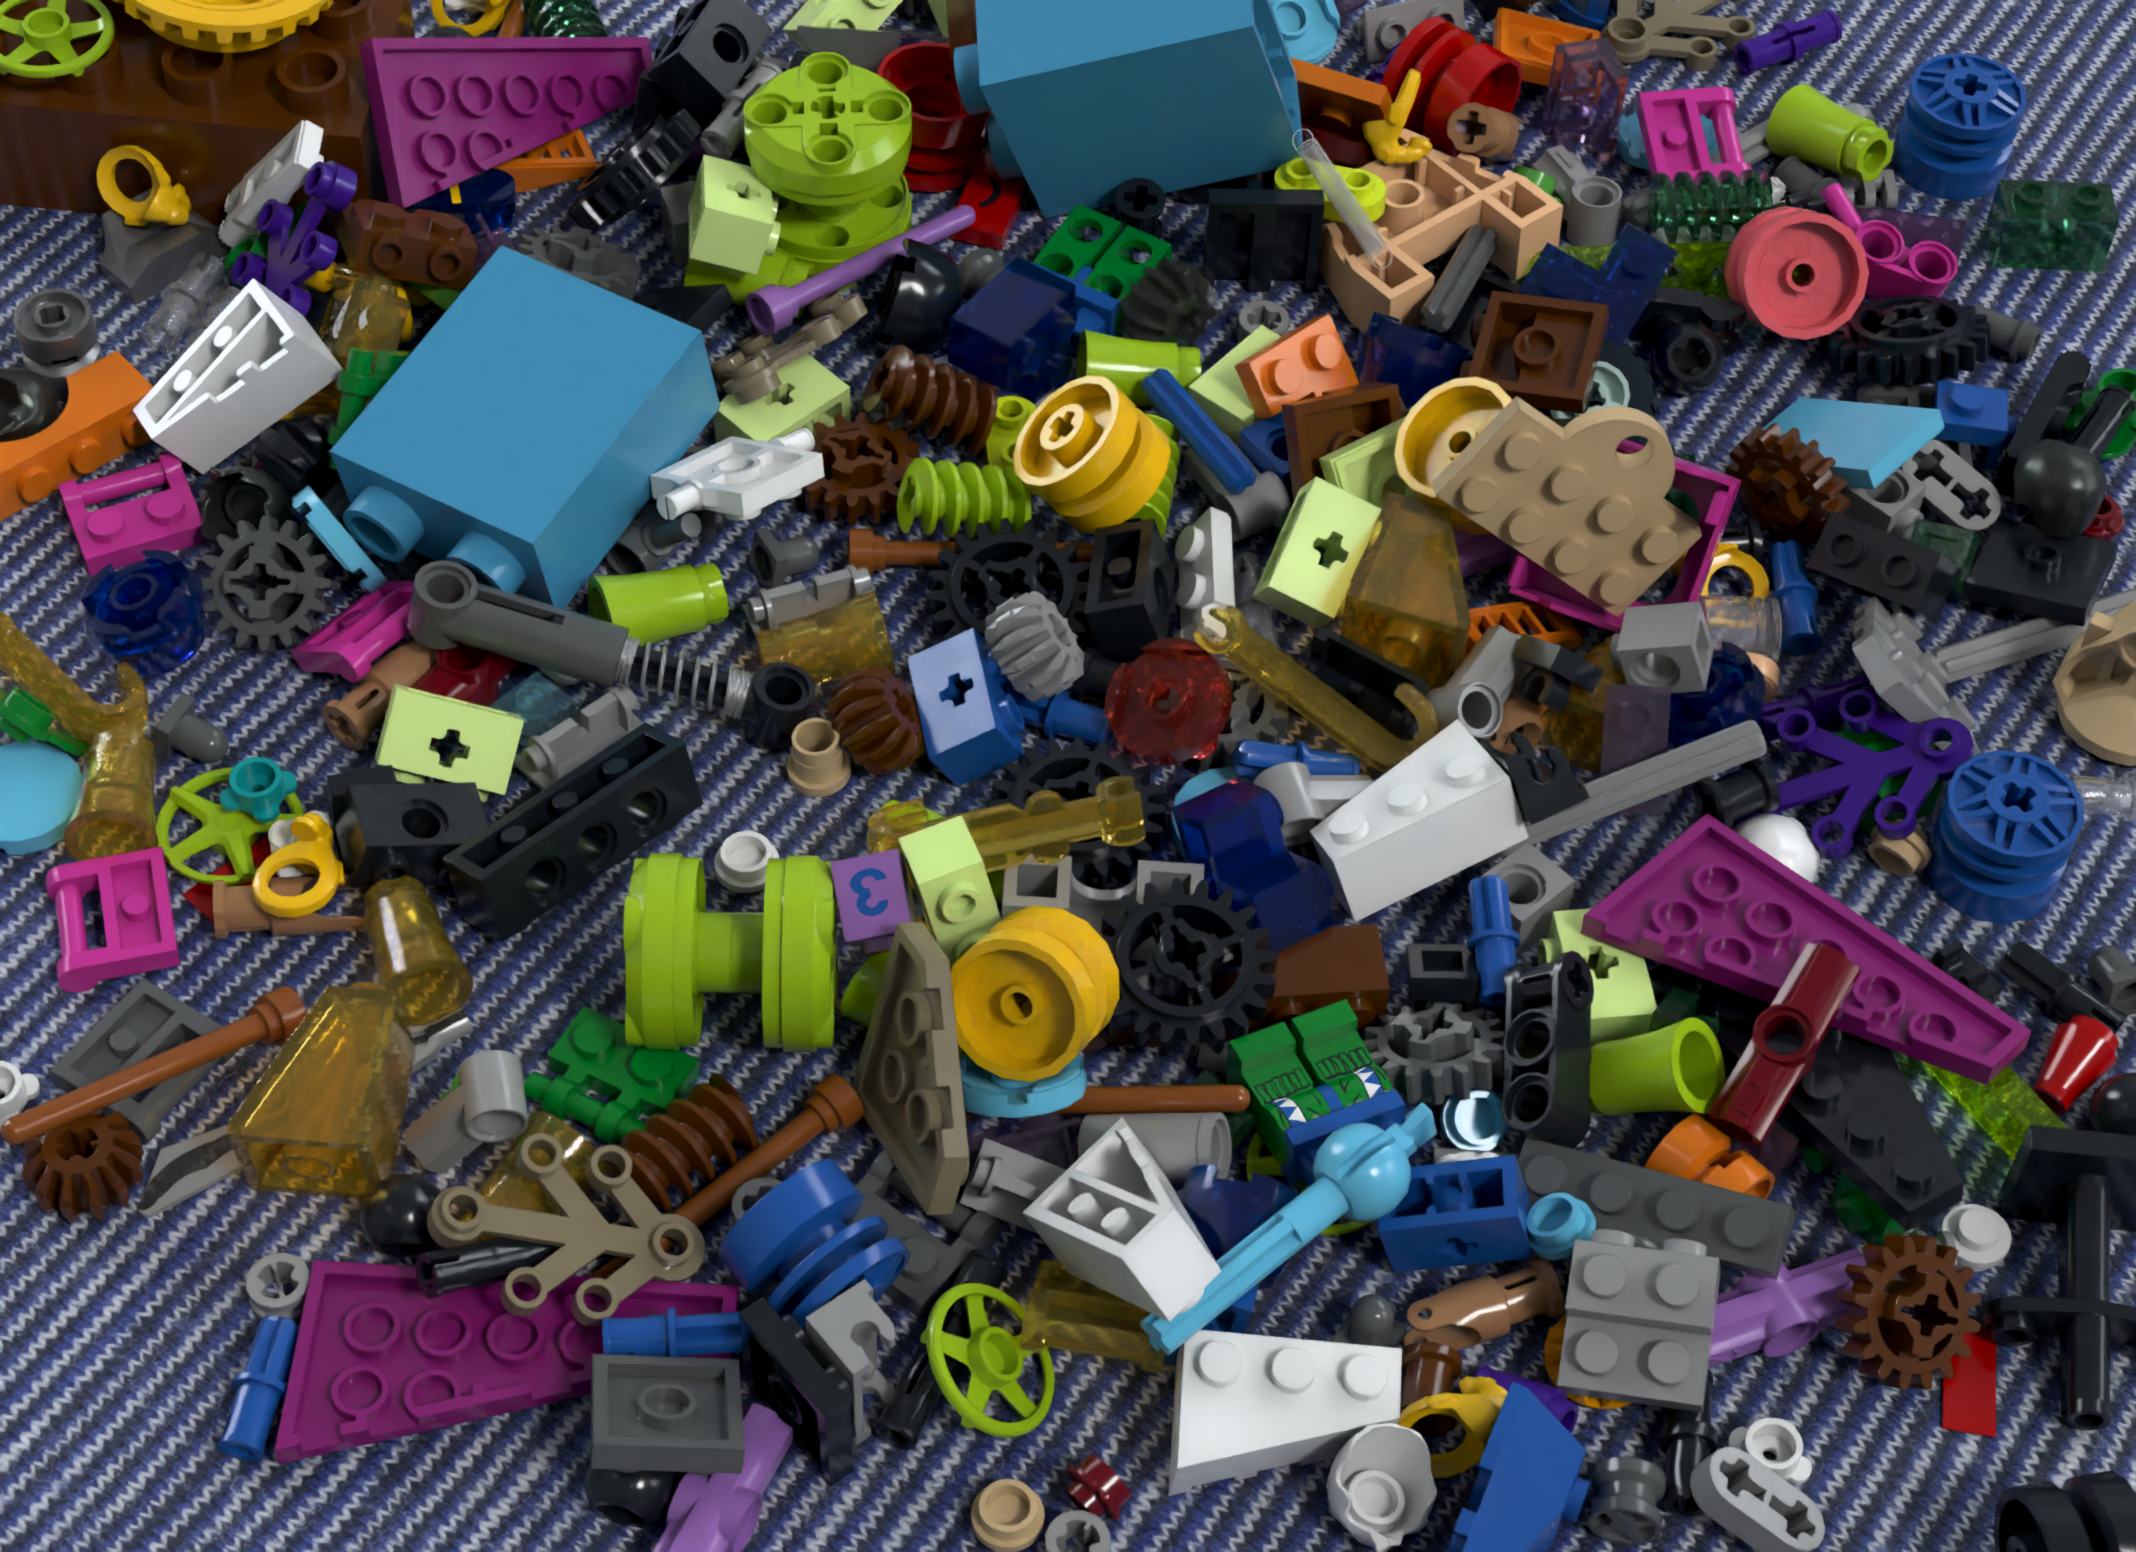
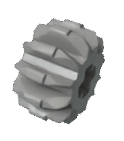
(1034, 646)

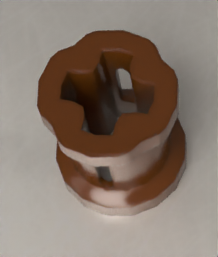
(1429, 1371)

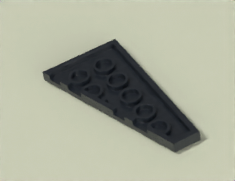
(1847, 1106)

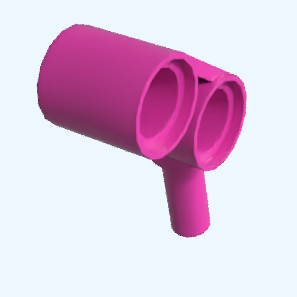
(1891, 265)

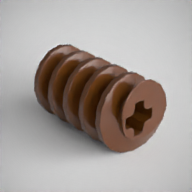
(932, 394)
(686, 1140)

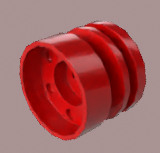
(1452, 74)
(943, 133)

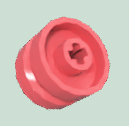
(1829, 280)

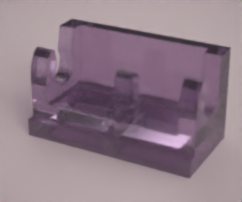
(1585, 97)

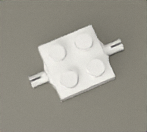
(738, 476)

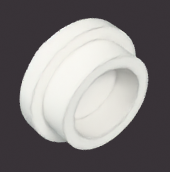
(743, 861)
(1979, 1236)

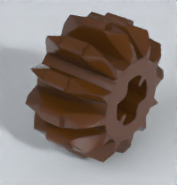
(877, 720)
(84, 1165)

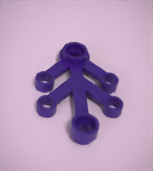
(307, 250)
(1865, 770)

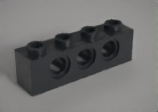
(573, 831)

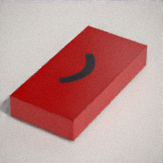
(994, 204)

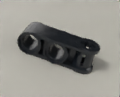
(1548, 1049)

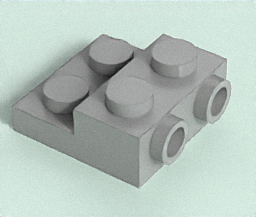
(1639, 1321)

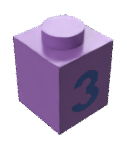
(873, 898)

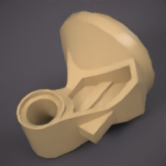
(2100, 687)

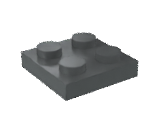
(666, 1414)

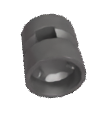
(56, 335)

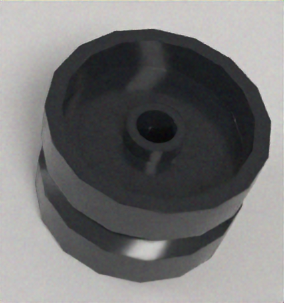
(2083, 1516)

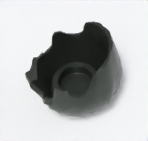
(26, 403)
(2059, 486)
(241, 495)

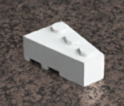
(237, 379)
(1419, 824)
(1125, 1227)
(1273, 1403)

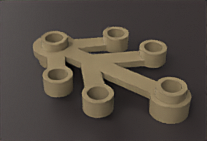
(1638, 38)
(753, 368)
(579, 1232)

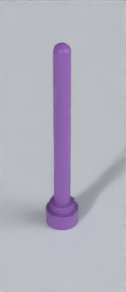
(776, 306)

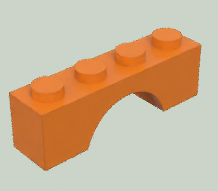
(87, 435)

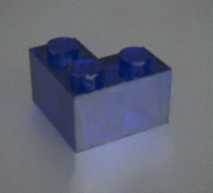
(1624, 281)
(1017, 331)
(1243, 850)

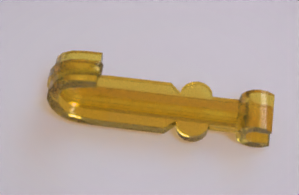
(54, 688)
(1313, 697)
(1009, 834)

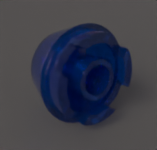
(1407, 357)
(146, 613)
(1731, 696)
(1232, 1209)

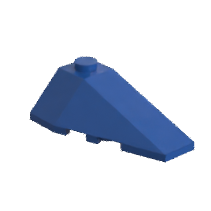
(1523, 1481)

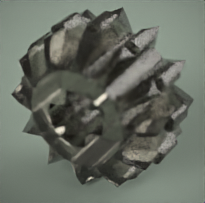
(1169, 304)

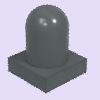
(776, 559)
(189, 734)
(2115, 977)
(1371, 1324)

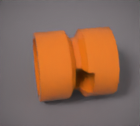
(1703, 1154)

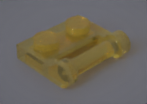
(1085, 1319)

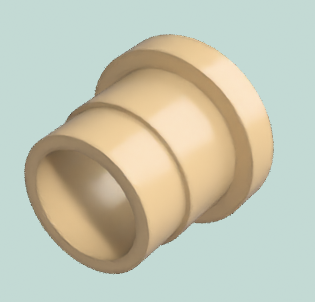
(817, 760)

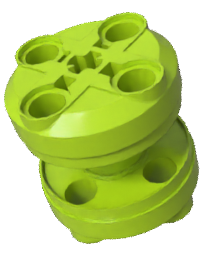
(835, 156)
(684, 951)

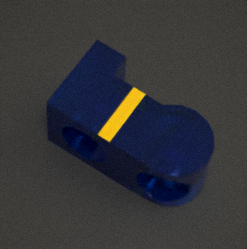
(486, 193)

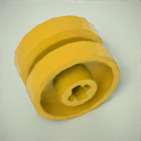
(1440, 430)
(1091, 454)
(1033, 993)

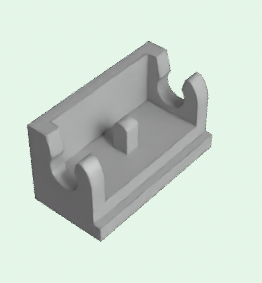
(846, 1337)

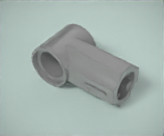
(1588, 201)
(1250, 511)
(1481, 684)
(1307, 797)
(482, 1109)

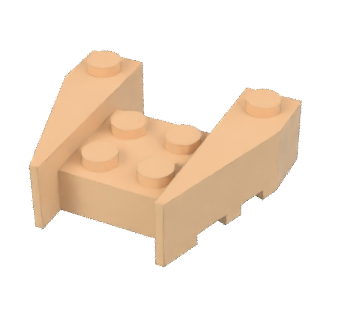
(1423, 218)

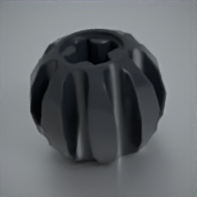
(296, 456)

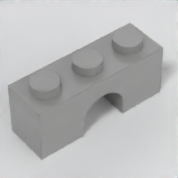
(1057, 887)

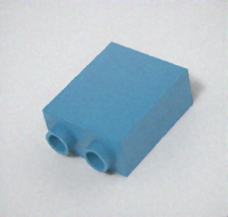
(1129, 93)
(525, 429)

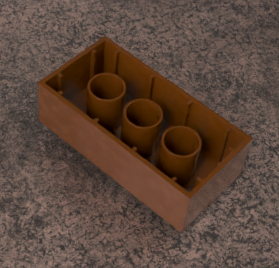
(190, 108)

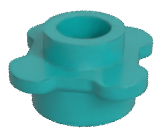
(253, 776)

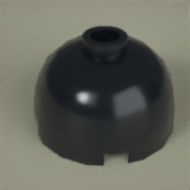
(919, 299)

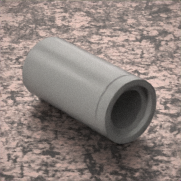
(1171, 1139)

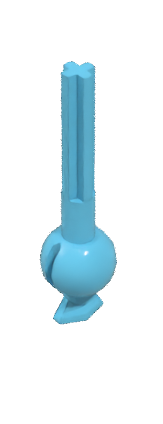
(1356, 1175)

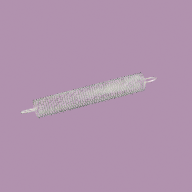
(1344, 195)

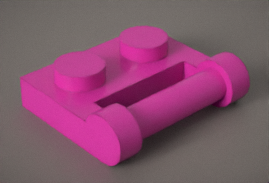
(1676, 135)
(121, 531)
(358, 633)
(135, 917)

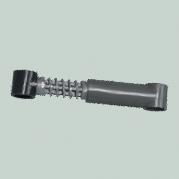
(456, 610)

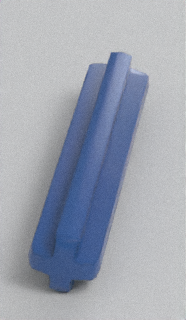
(1199, 431)

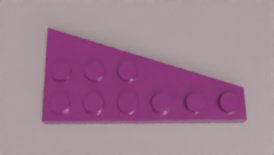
(475, 102)
(1743, 920)
(392, 1363)

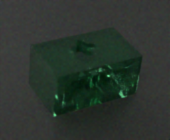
(2051, 225)

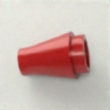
(2075, 1061)

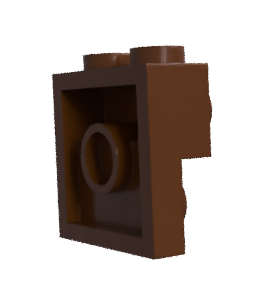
(406, 245)
(1539, 348)
(1333, 421)

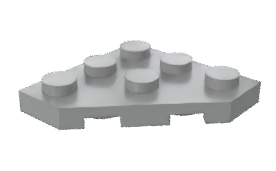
(1899, 669)

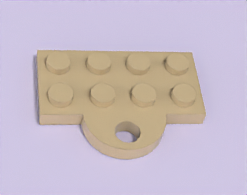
(1576, 499)

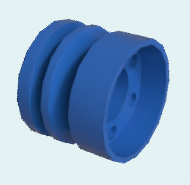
(1958, 126)
(2004, 836)
(806, 1243)

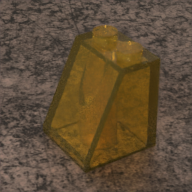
(1411, 592)
(331, 1099)

